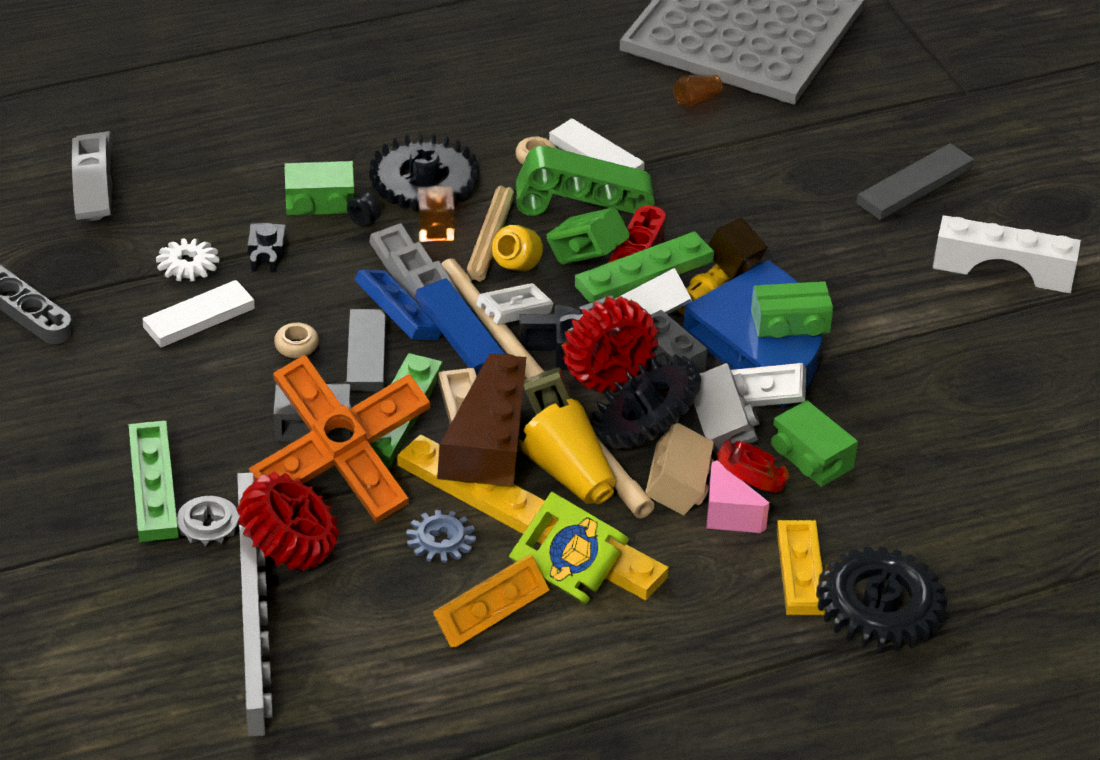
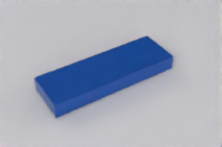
(398, 304)
(457, 323)

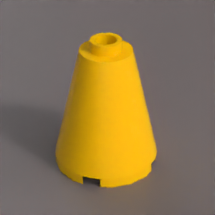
(569, 451)

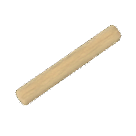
(492, 224)

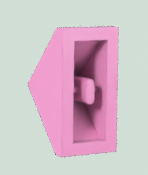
(734, 503)

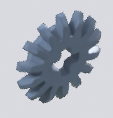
(434, 525)

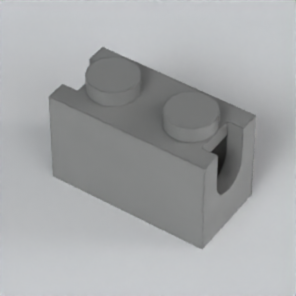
(724, 409)

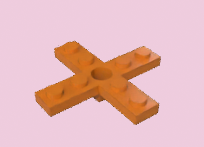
(354, 457)

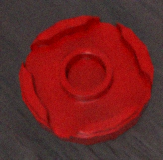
(753, 466)

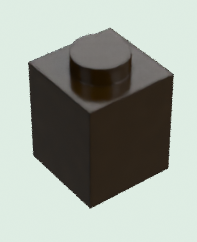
(737, 248)

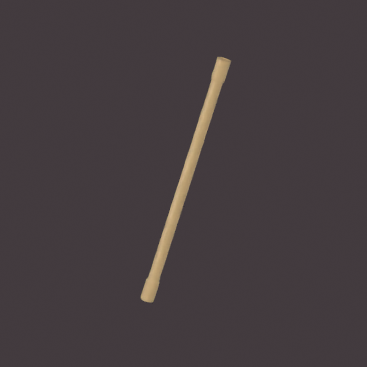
(627, 488)

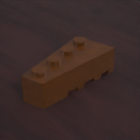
(486, 428)

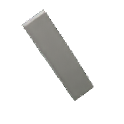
(406, 260)

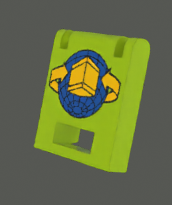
(573, 550)

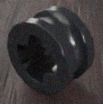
(363, 209)

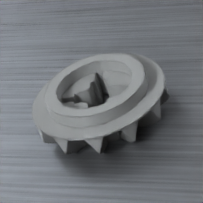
(193, 515)

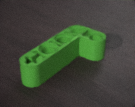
(580, 178)

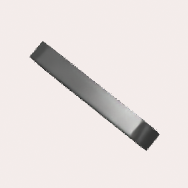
(36, 322)

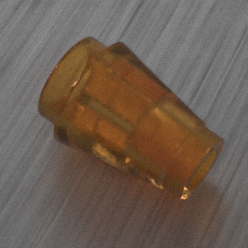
(696, 88)

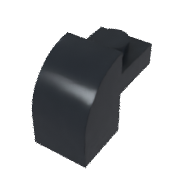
(543, 332)

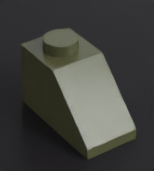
(547, 389)

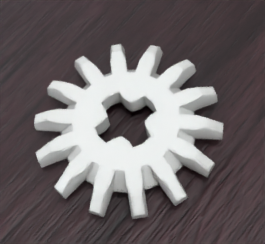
(202, 261)

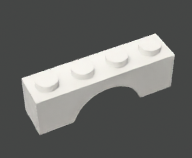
(1045, 256)

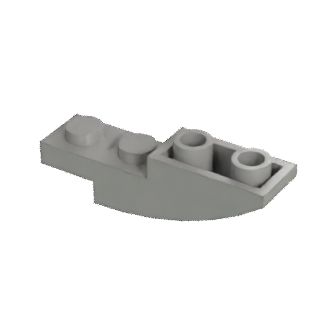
(92, 175)

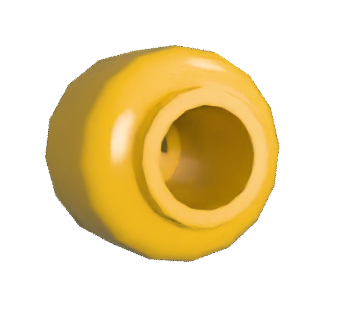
(517, 248)

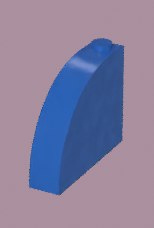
(727, 329)

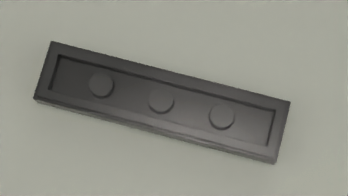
(915, 181)

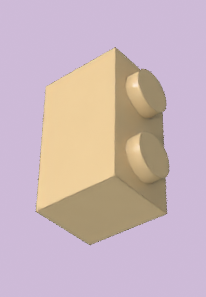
(680, 469)

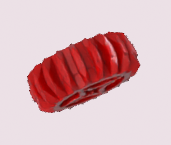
(613, 322)
(287, 521)

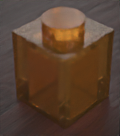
(436, 213)

